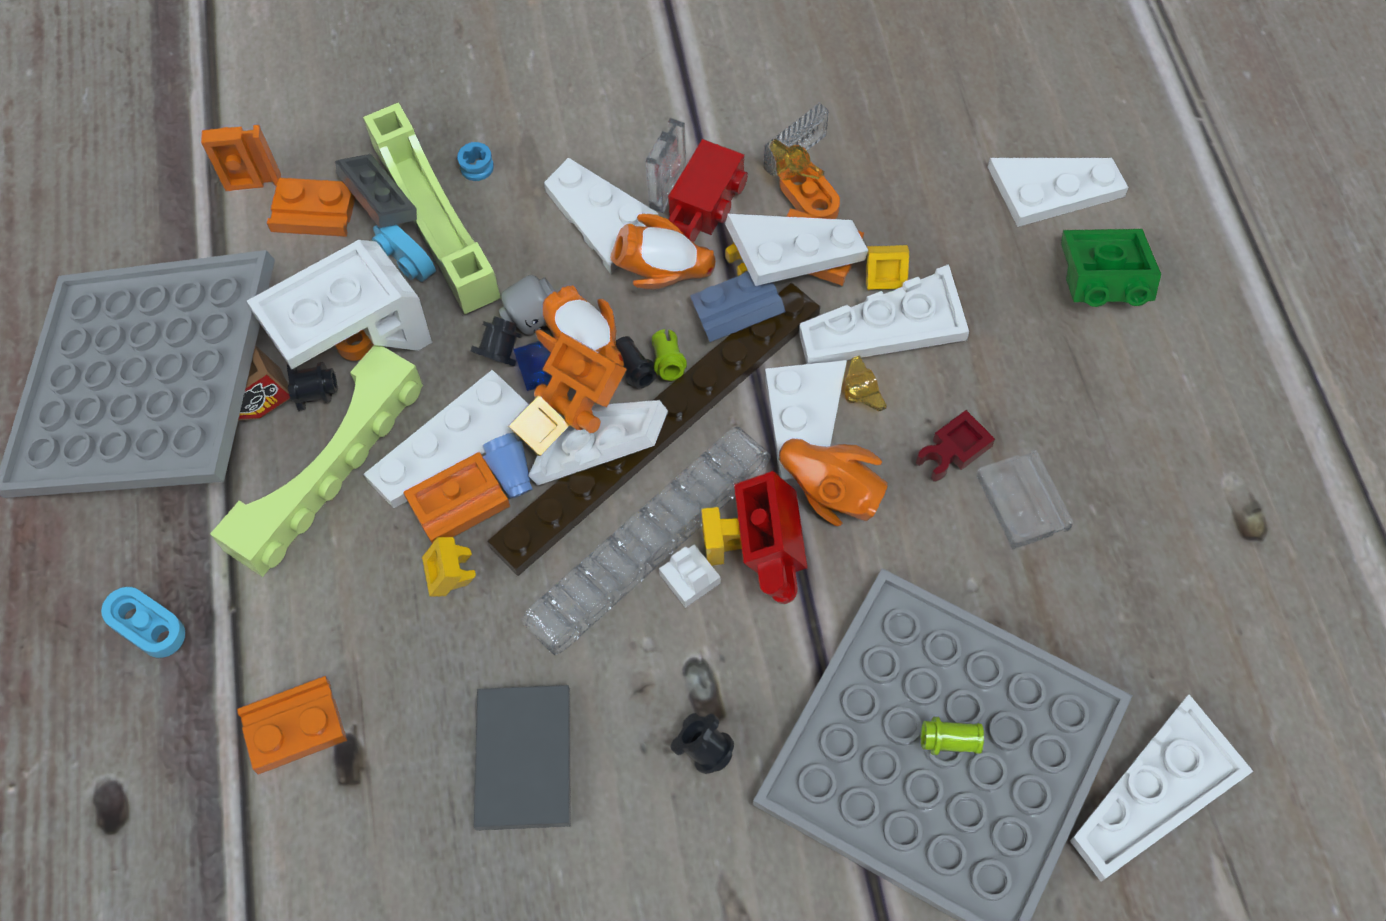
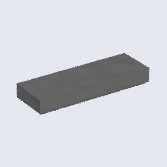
(376, 190)

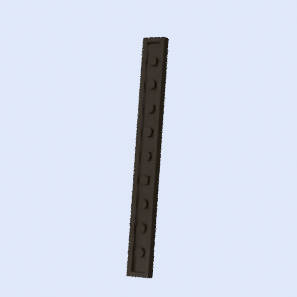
(686, 400)

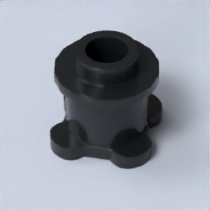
(498, 341)
(311, 384)
(704, 743)

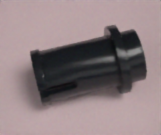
(639, 370)

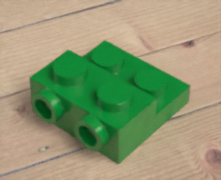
(1110, 266)

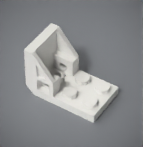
(339, 298)

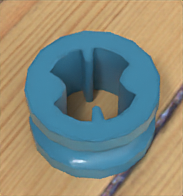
(469, 154)

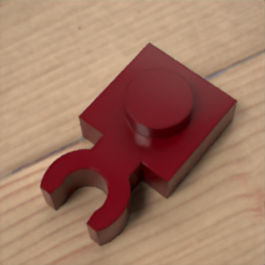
(956, 442)

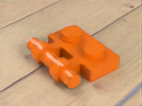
(585, 371)

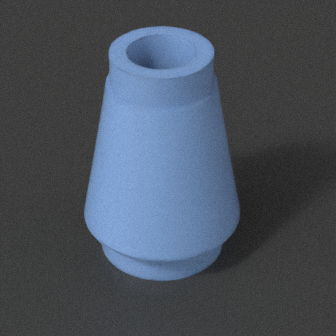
(508, 463)

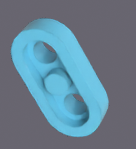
(409, 255)
(146, 623)

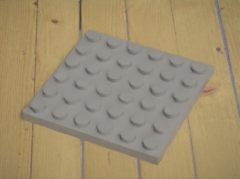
(137, 378)
(952, 825)

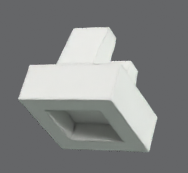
(689, 575)

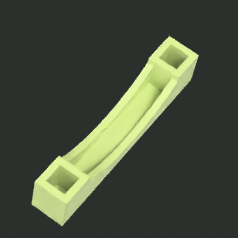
(444, 234)
(265, 528)

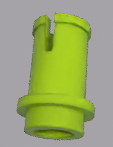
(669, 361)
(951, 736)

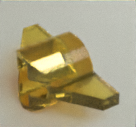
(793, 161)
(863, 386)

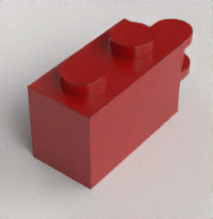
(706, 189)
(771, 534)

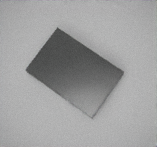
(522, 758)

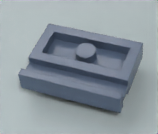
(735, 305)

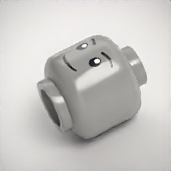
(525, 303)

